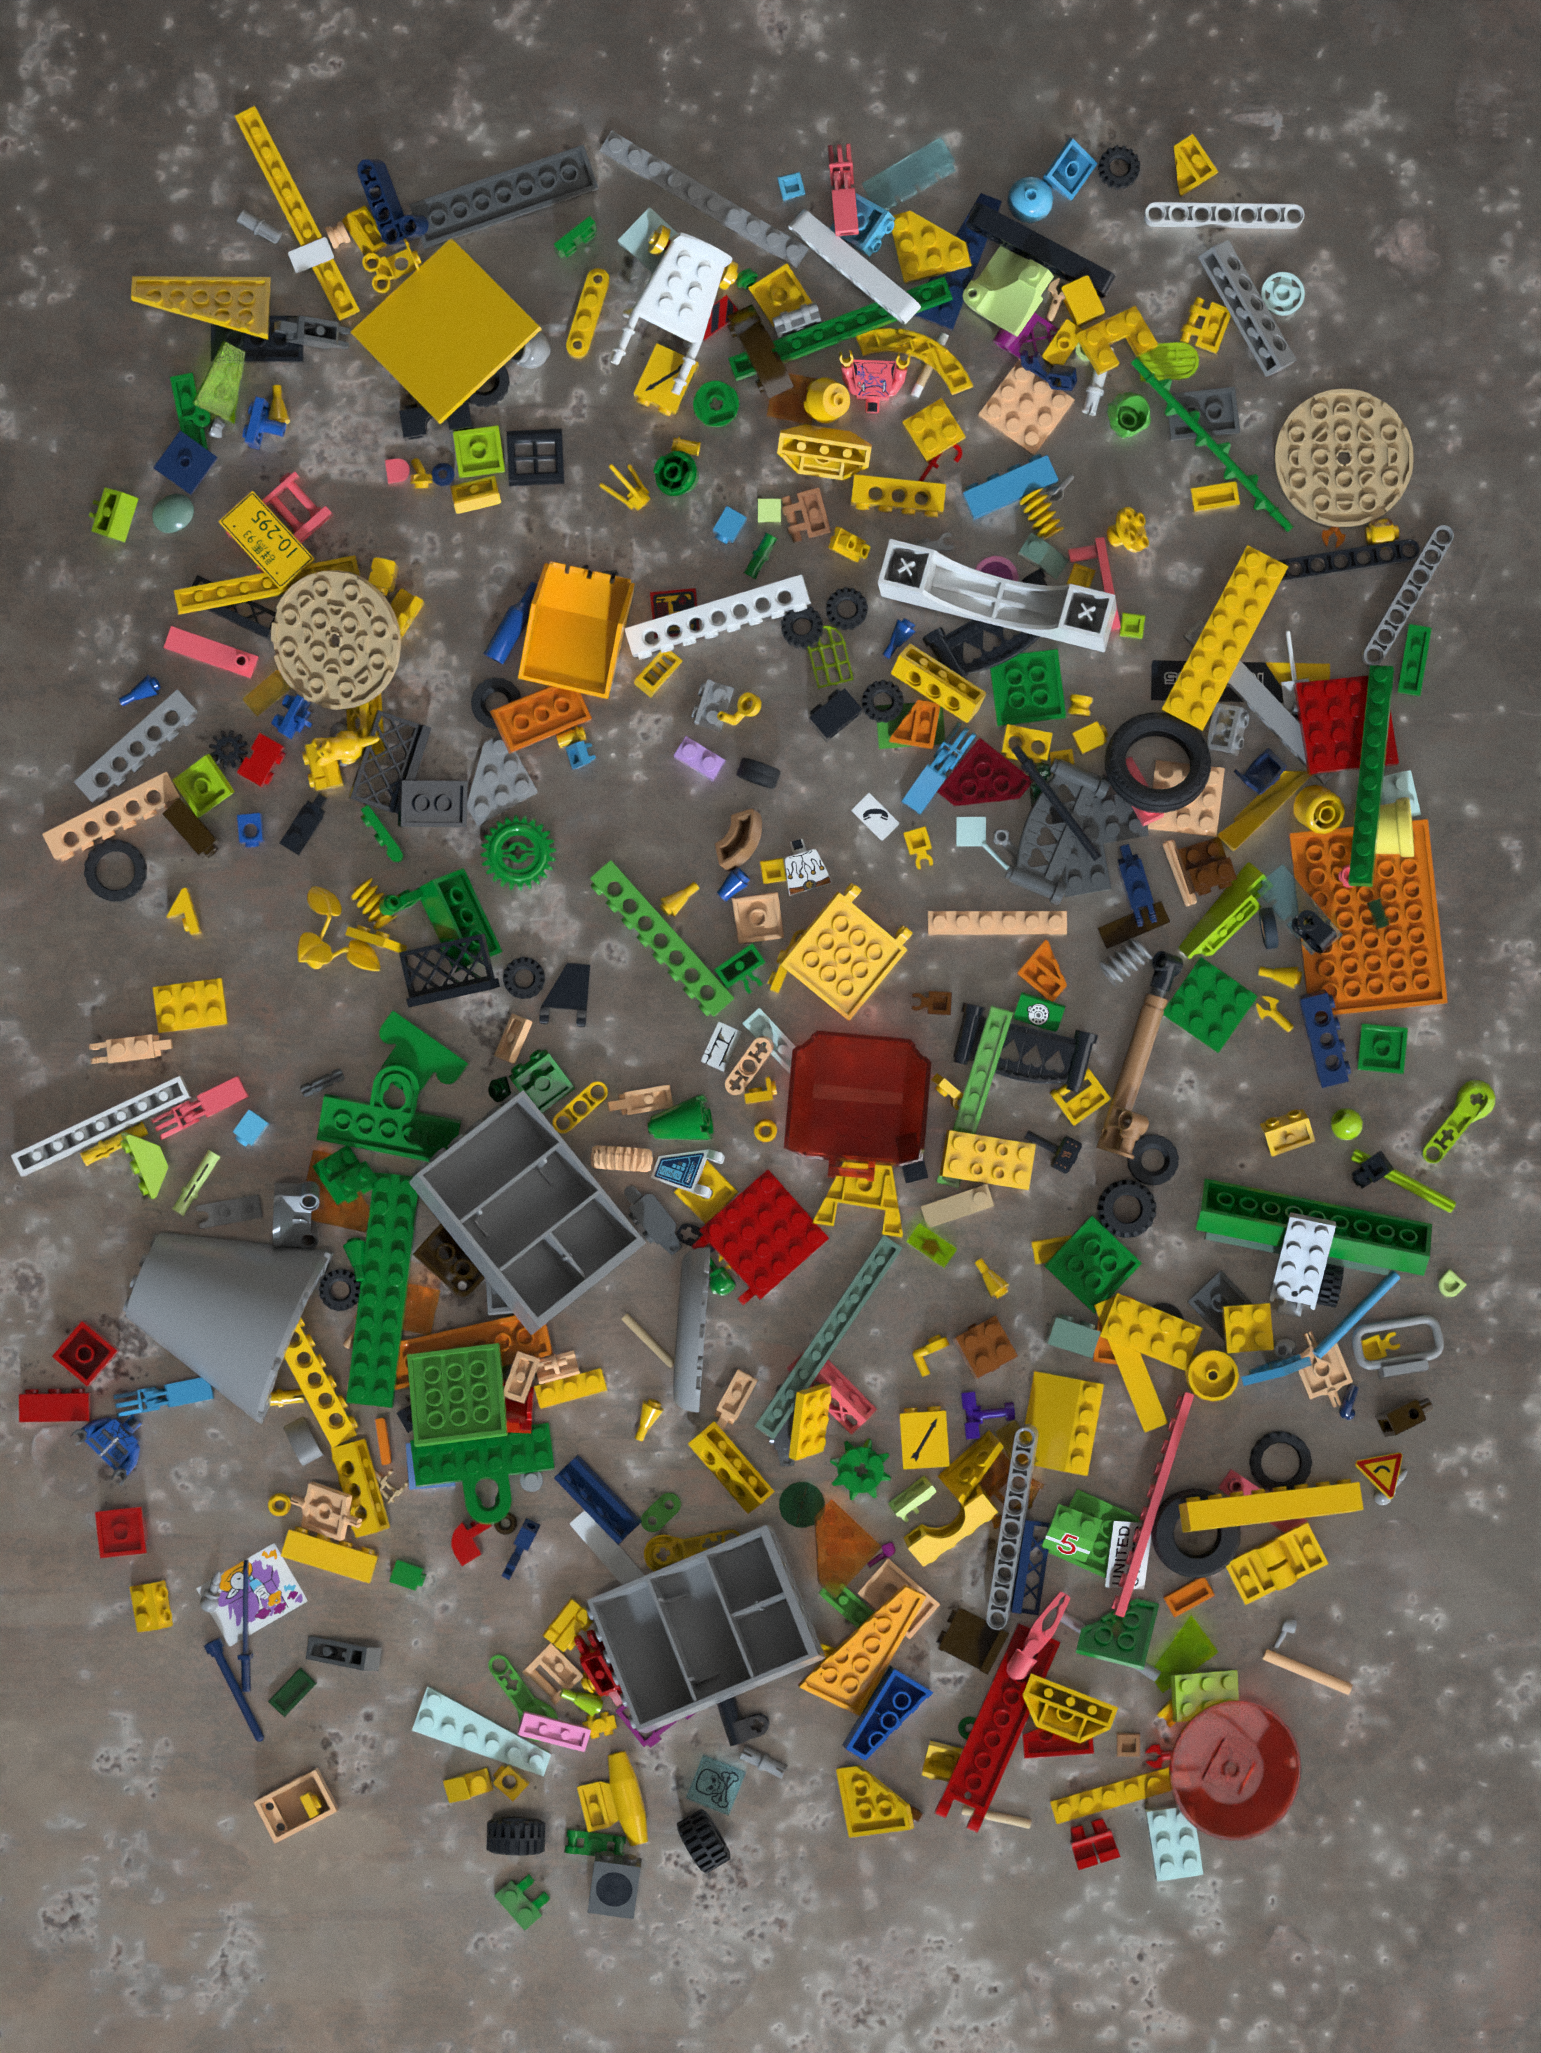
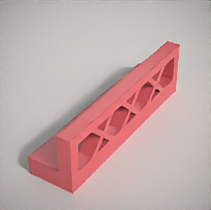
(849, 1397)

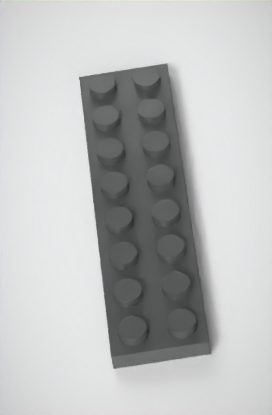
(506, 196)

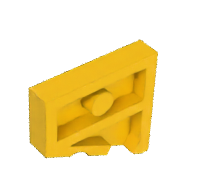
(1191, 165)
(379, 939)

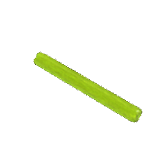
(1411, 1185)

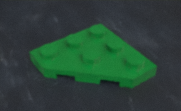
(1121, 1638)

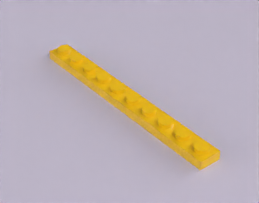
(295, 209)

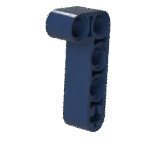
(375, 169)

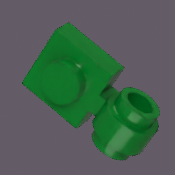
(404, 900)

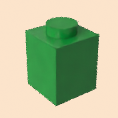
(407, 1575)

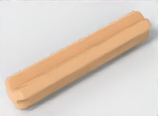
(1170, 848)

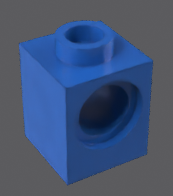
(250, 819)

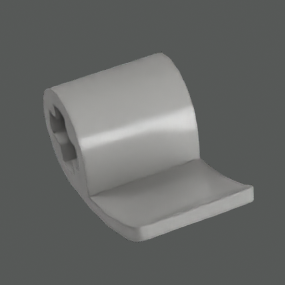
(303, 1441)

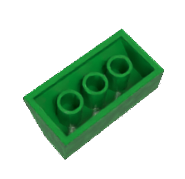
(457, 914)

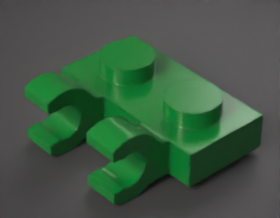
(518, 1904)

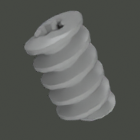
(1124, 961)

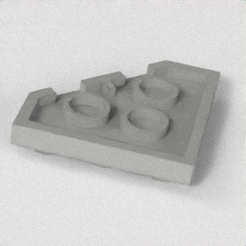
(498, 782)

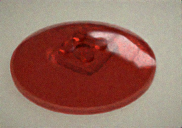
(1264, 1778)

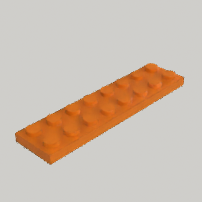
(506, 1331)

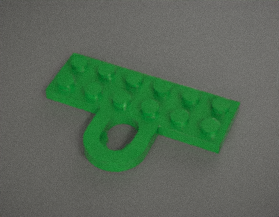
(384, 1127)
(484, 1459)

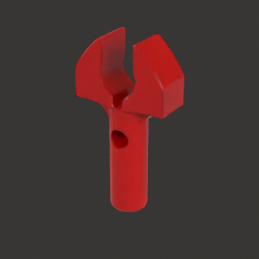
(1165, 1755)

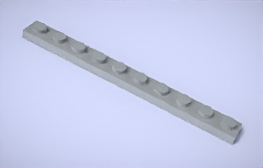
(704, 199)

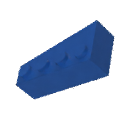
(886, 1710)

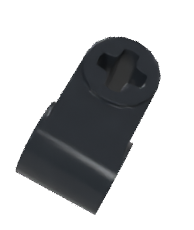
(1314, 932)

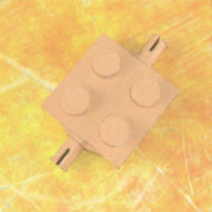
(1325, 1374)
(326, 1511)

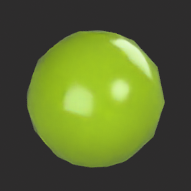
(1346, 1124)

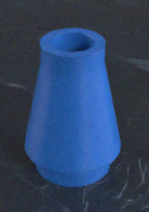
(733, 884)

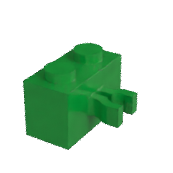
(739, 967)

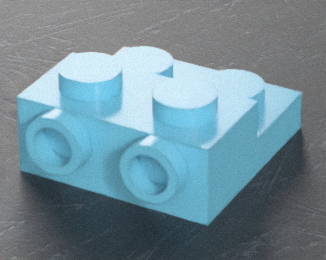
(872, 226)

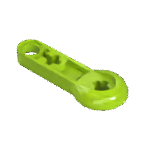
(1462, 1115)

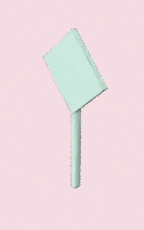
(972, 832)

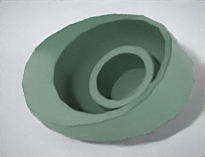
(173, 513)

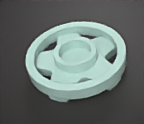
(1283, 293)

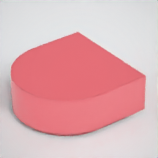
(397, 470)

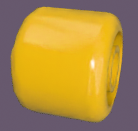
(1319, 809)

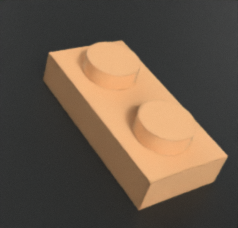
(513, 1038)
(521, 1377)

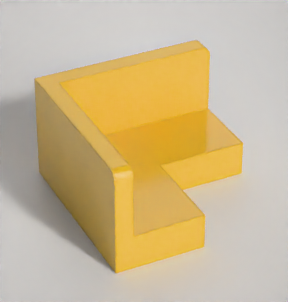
(406, 609)

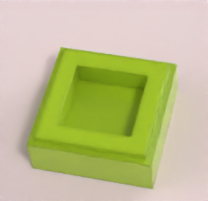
(1132, 625)

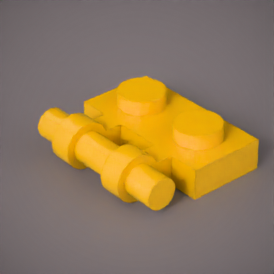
(1212, 329)

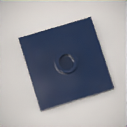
(185, 463)

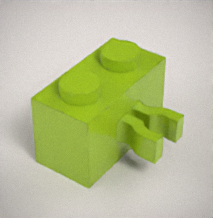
(114, 514)

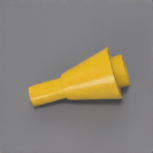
(277, 409)
(674, 902)
(1286, 975)
(995, 1284)
(649, 1414)

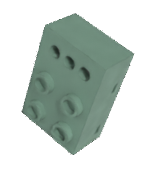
(1072, 1336)

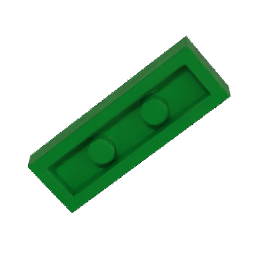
(1414, 660)

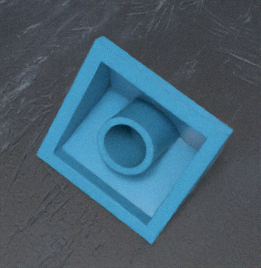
(1069, 169)

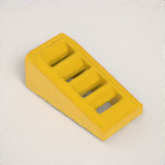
(647, 688)

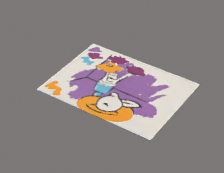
(270, 1594)

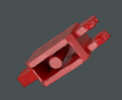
(597, 1668)

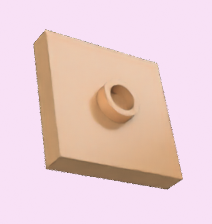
(758, 918)

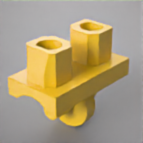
(848, 545)

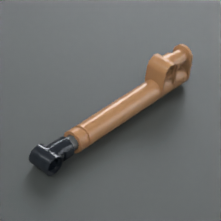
(1122, 1125)

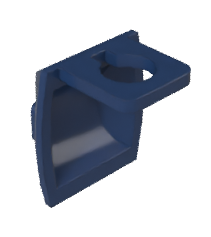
(1263, 771)

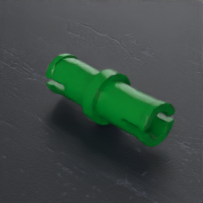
(760, 556)

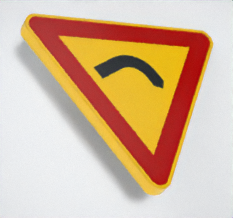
(1382, 1471)

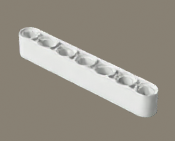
(1233, 209)
(854, 266)

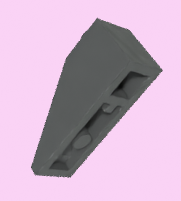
(344, 1653)

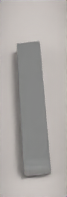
(1415, 588)

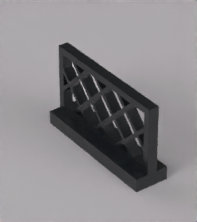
(409, 766)
(447, 990)

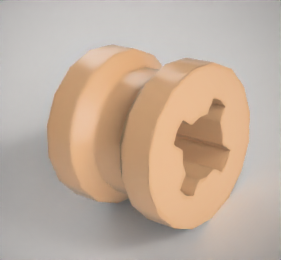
(337, 234)

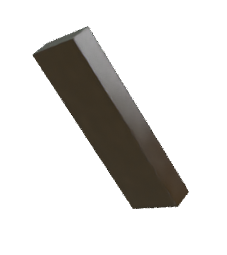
(1126, 927)

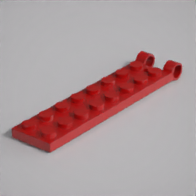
(994, 1734)

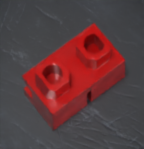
(1102, 1840)

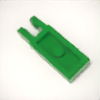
(382, 835)

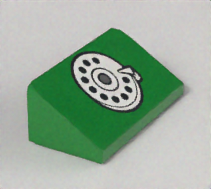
(1039, 1012)

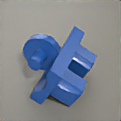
(295, 717)

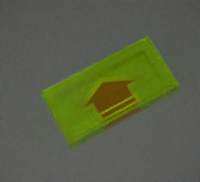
(931, 1245)

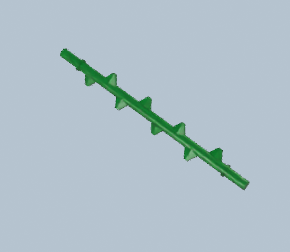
(1203, 438)

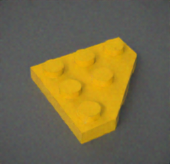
(926, 249)
(870, 1804)

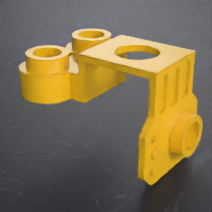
(386, 267)

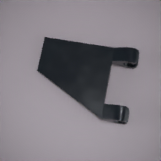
(569, 993)

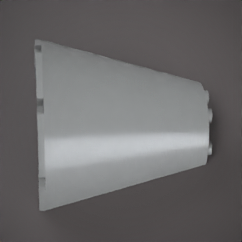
(225, 1308)

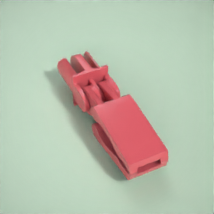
(843, 199)
(210, 1101)
(1022, 1661)

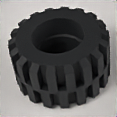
(1146, 1202)
(515, 1836)
(703, 1841)

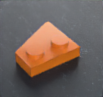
(918, 726)
(1043, 973)

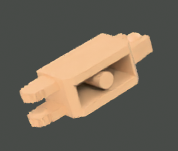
(131, 1049)

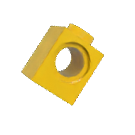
(1090, 737)
(511, 1792)

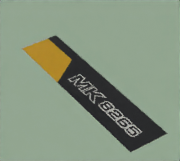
(1270, 674)

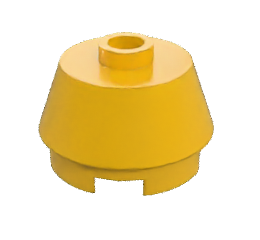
(826, 400)

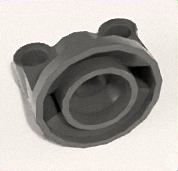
(293, 1215)

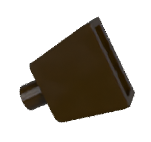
(1397, 1419)

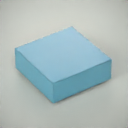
(791, 186)

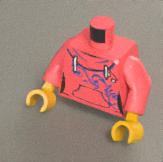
(873, 379)

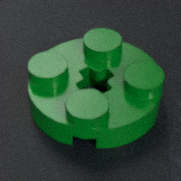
(710, 416)

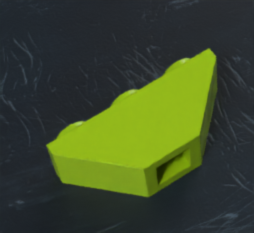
(146, 1162)

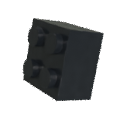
(835, 714)

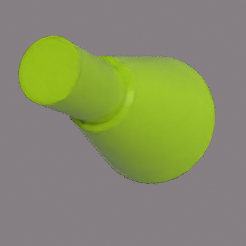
(586, 1701)

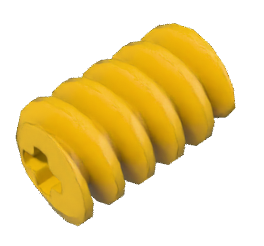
(1040, 514)
(371, 902)

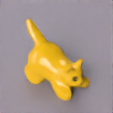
(345, 747)

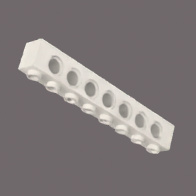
(638, 633)
(101, 1126)

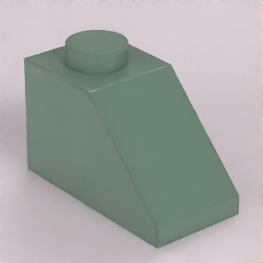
(1043, 556)

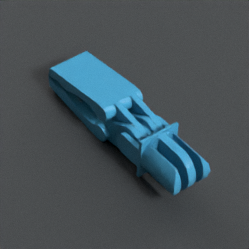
(930, 778)
(176, 1395)

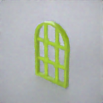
(825, 664)

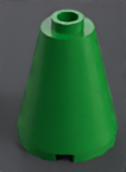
(683, 1121)

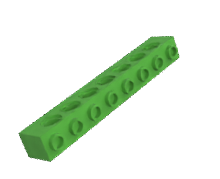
(610, 873)

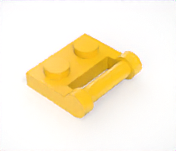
(1083, 1103)

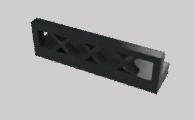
(238, 619)

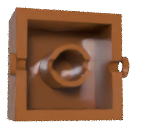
(984, 1347)

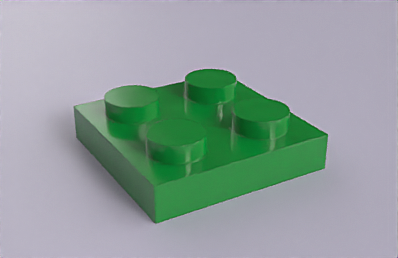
(581, 233)
(1382, 1048)

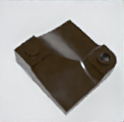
(448, 1262)

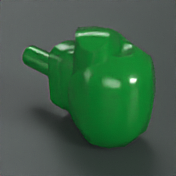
(721, 1281)

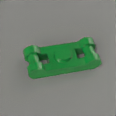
(593, 1842)

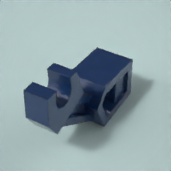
(1058, 377)
(523, 1542)

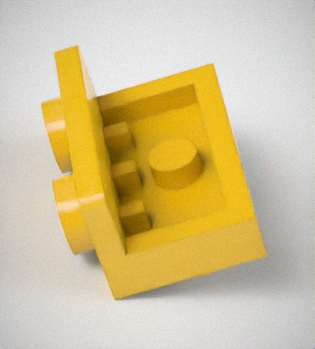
(151, 1606)
(940, 1761)

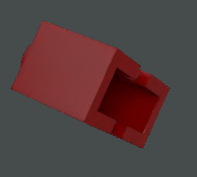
(263, 760)

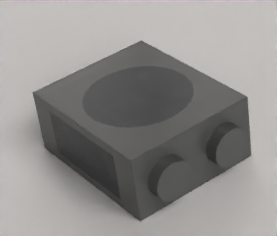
(614, 1884)

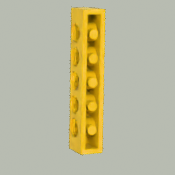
(337, 1432)

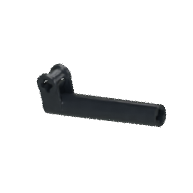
(739, 1728)

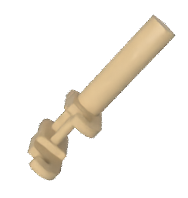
(383, 1481)

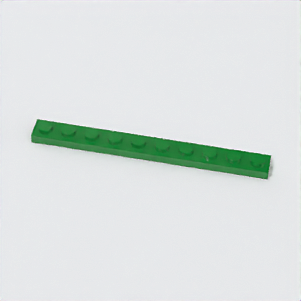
(843, 328)
(1371, 776)

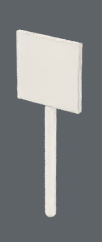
(1287, 687)

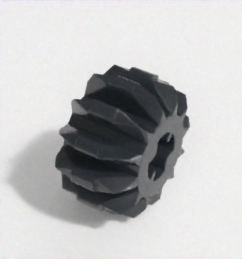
(221, 743)

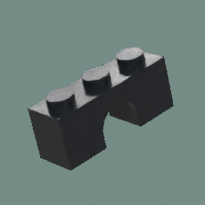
(415, 420)

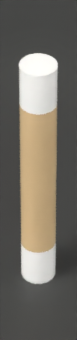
(926, 371)

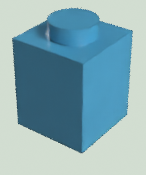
(729, 525)

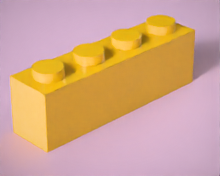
(330, 1555)

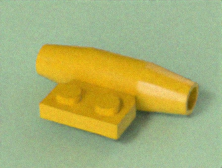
(614, 1801)

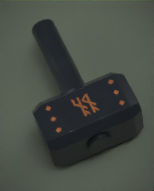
(1065, 1153)

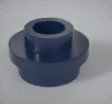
(443, 481)

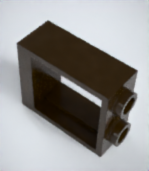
(191, 829)

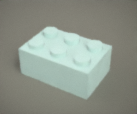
(1173, 1844)

